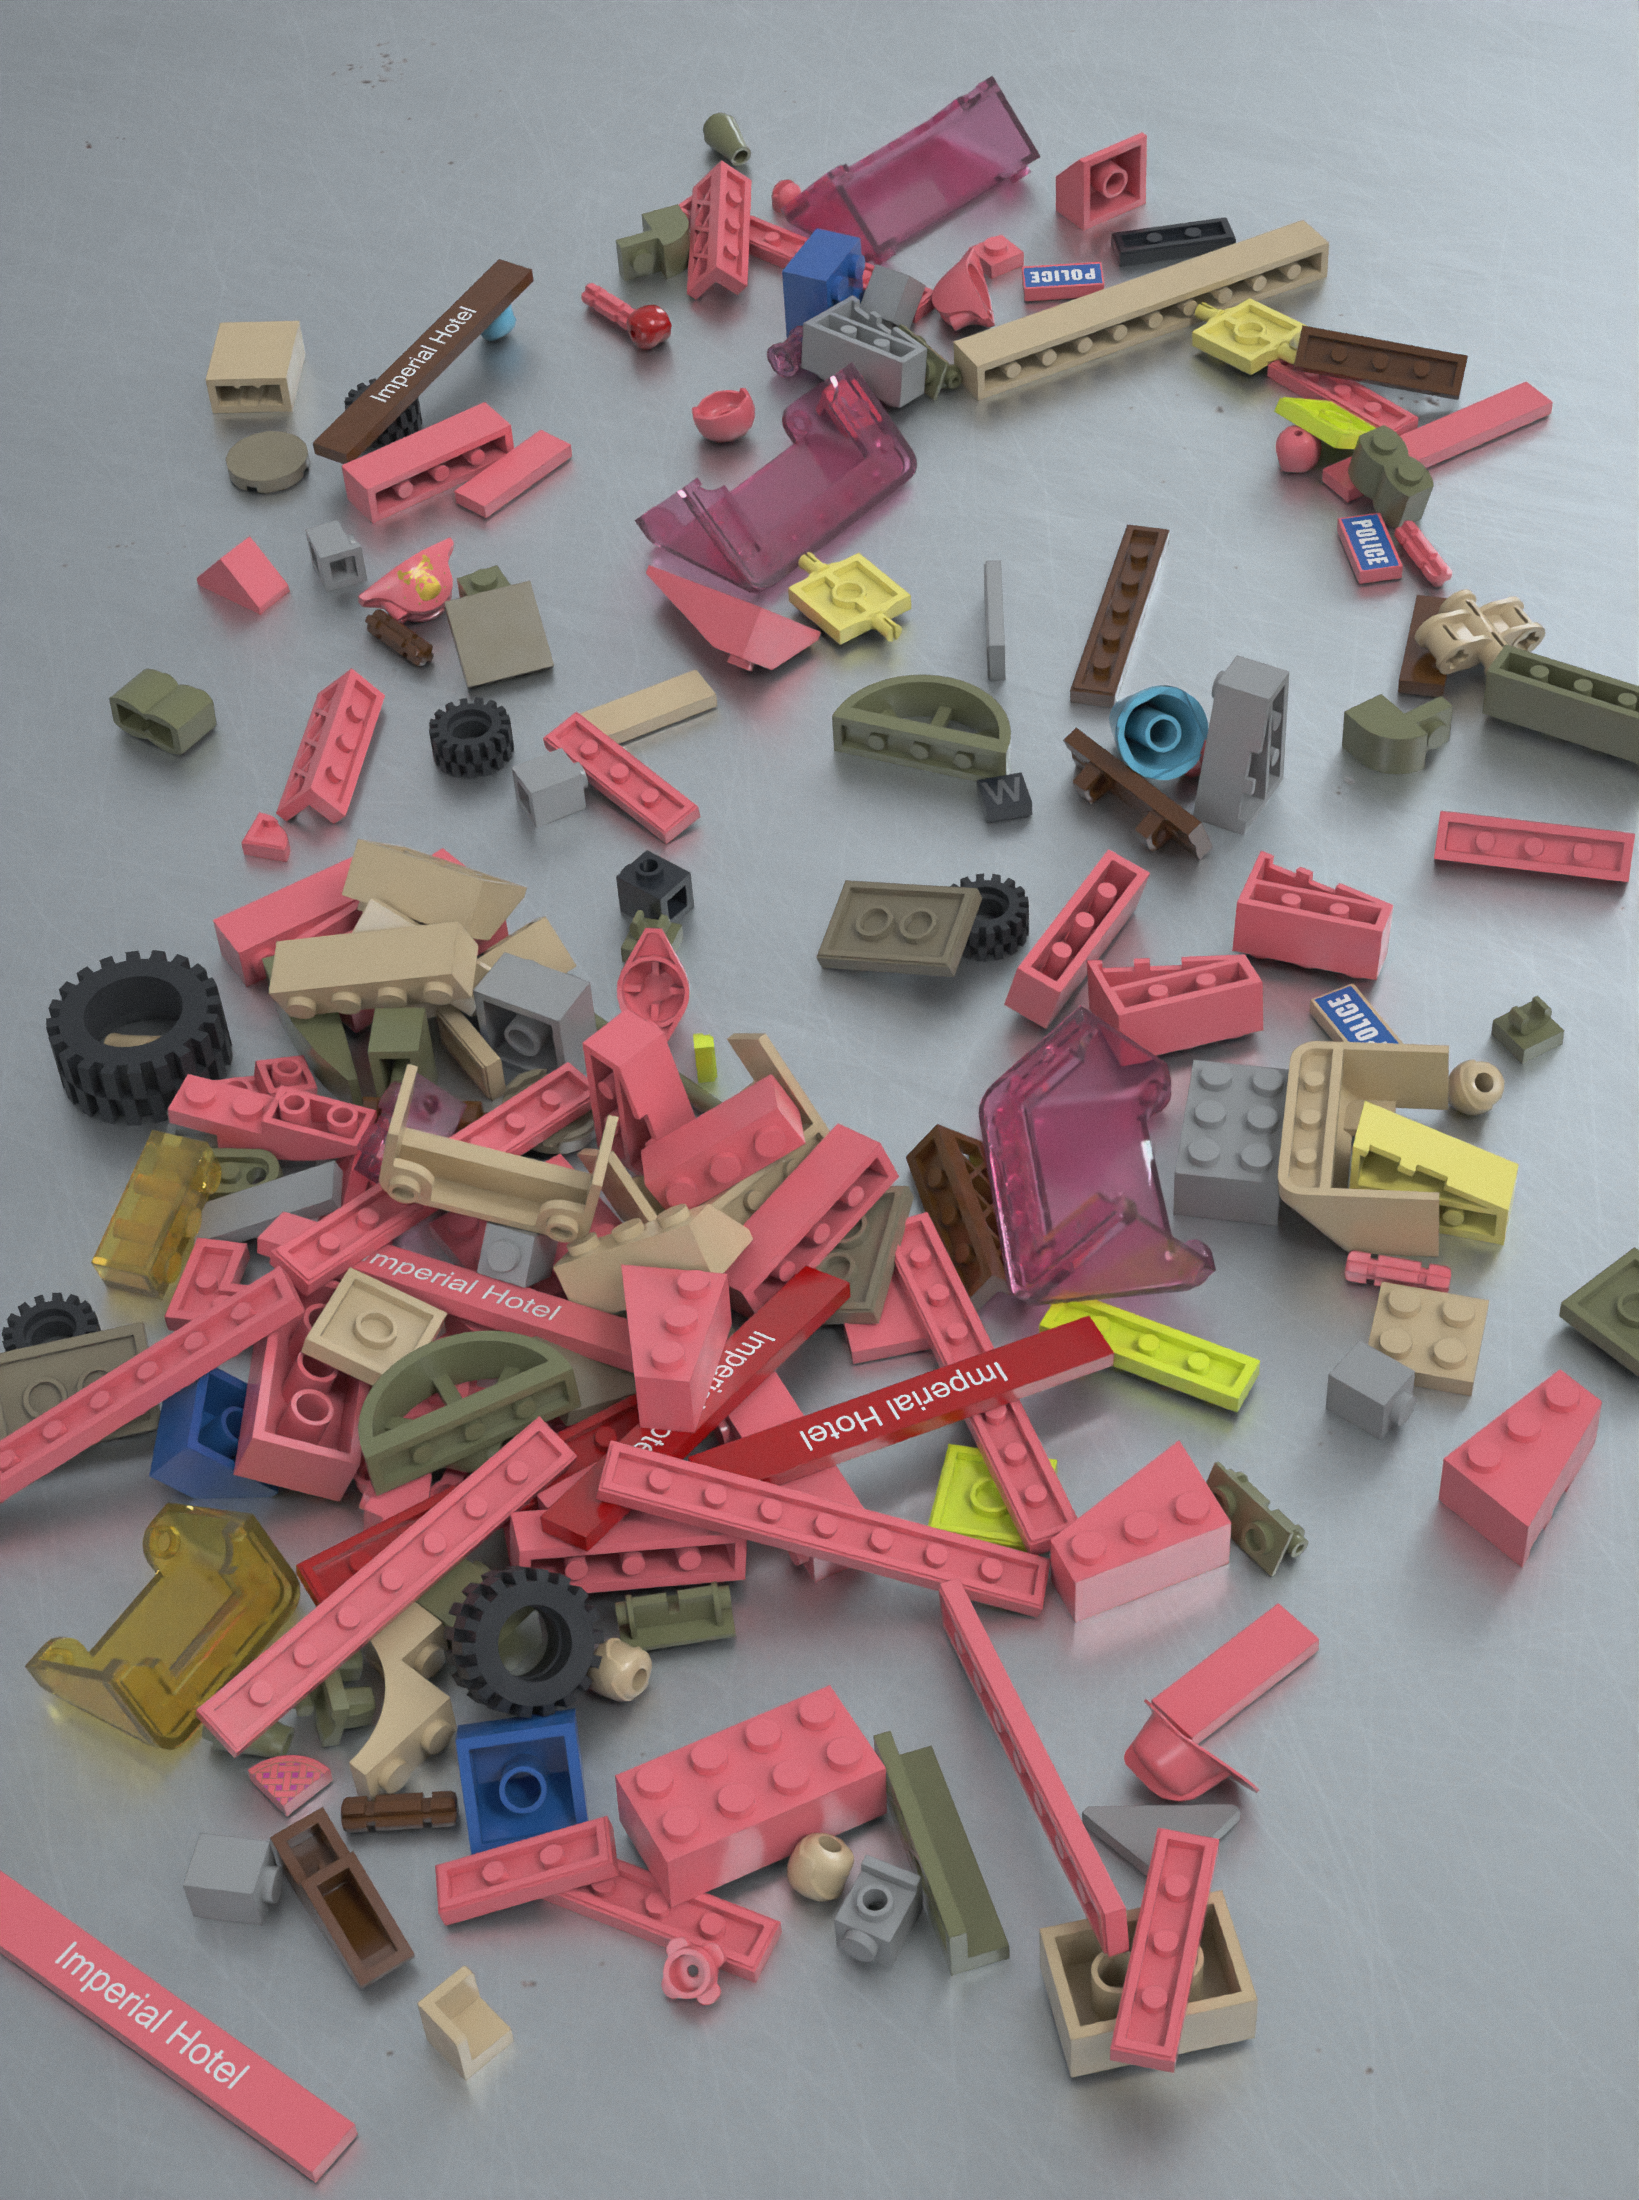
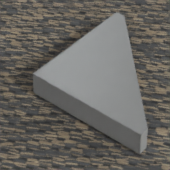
(1134, 1828)

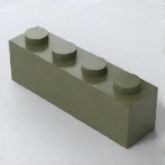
(1564, 702)

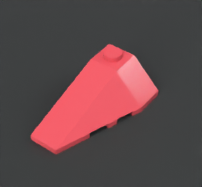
(734, 625)

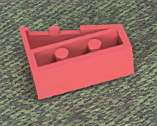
(1309, 923)
(1178, 1004)
(676, 1341)
(1521, 1464)
(1141, 1538)

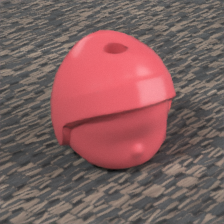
(1297, 449)

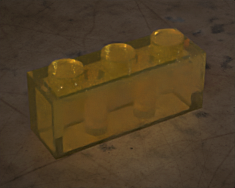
(157, 1215)

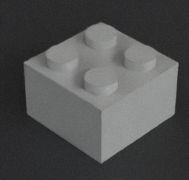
(534, 1015)

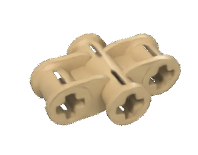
(1472, 635)

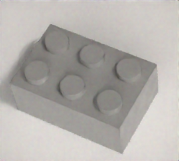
(1231, 1143)

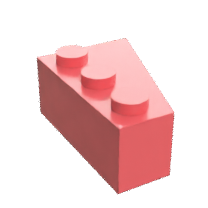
(637, 1081)

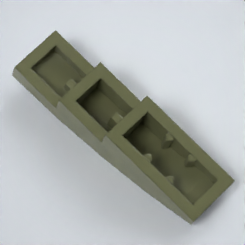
(324, 1048)

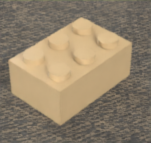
(1089, 1985)

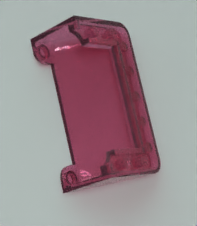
(919, 175)
(835, 472)
(1079, 1171)

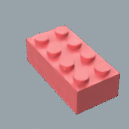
(300, 1412)
(750, 1794)

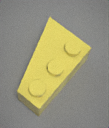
(1408, 1156)

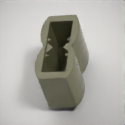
(1390, 476)
(163, 711)

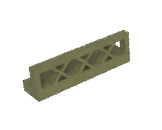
(943, 1858)

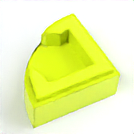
(705, 1057)

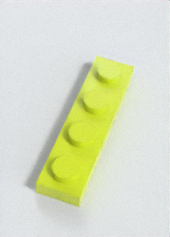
(1165, 1353)

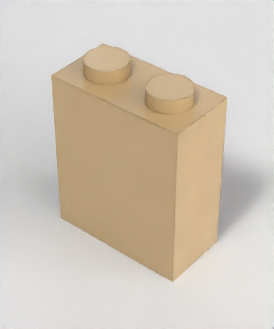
(255, 367)

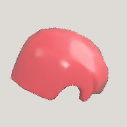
(725, 415)

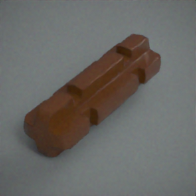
(399, 637)
(399, 1811)

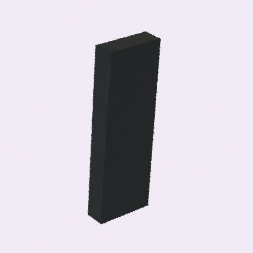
(1171, 241)

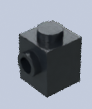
(655, 888)

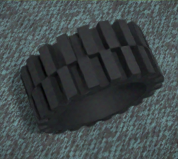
(146, 1076)

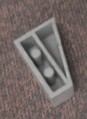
(886, 359)
(1243, 744)

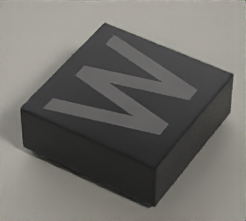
(1004, 797)

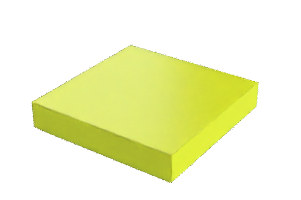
(1324, 420)
(970, 1501)

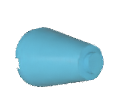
(1159, 731)

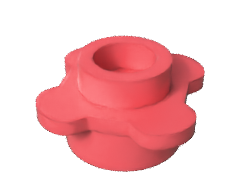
(676, 1976)

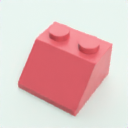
(1104, 183)

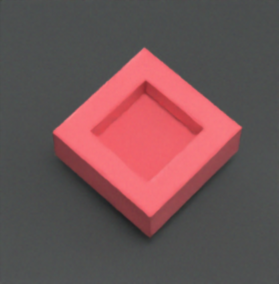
(998, 256)

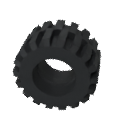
(567, 1651)

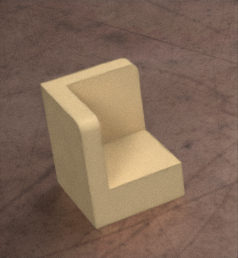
(463, 2024)

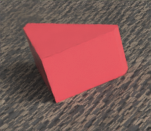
(245, 578)

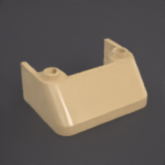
(759, 1056)
(1323, 1113)
(489, 1181)

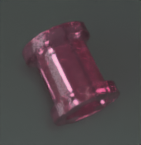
(787, 356)

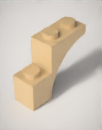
(415, 1713)

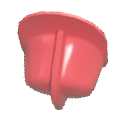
(1175, 1764)

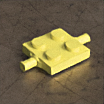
(1247, 335)
(849, 598)

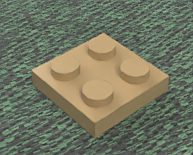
(370, 1327)
(1431, 1334)

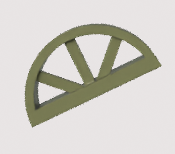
(874, 727)
(530, 1384)

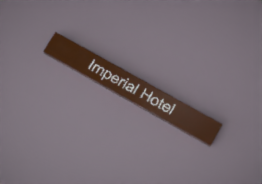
(422, 362)

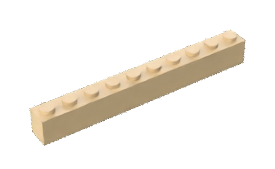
(1139, 309)

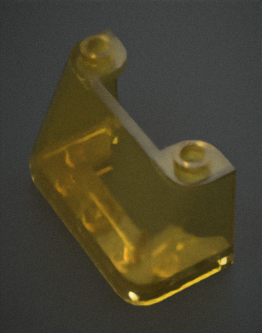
(186, 1634)

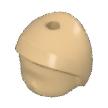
(1475, 1087)
(622, 1670)
(820, 1866)

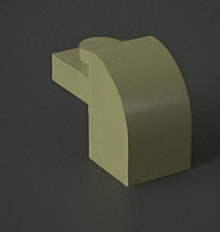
(658, 248)
(1395, 741)

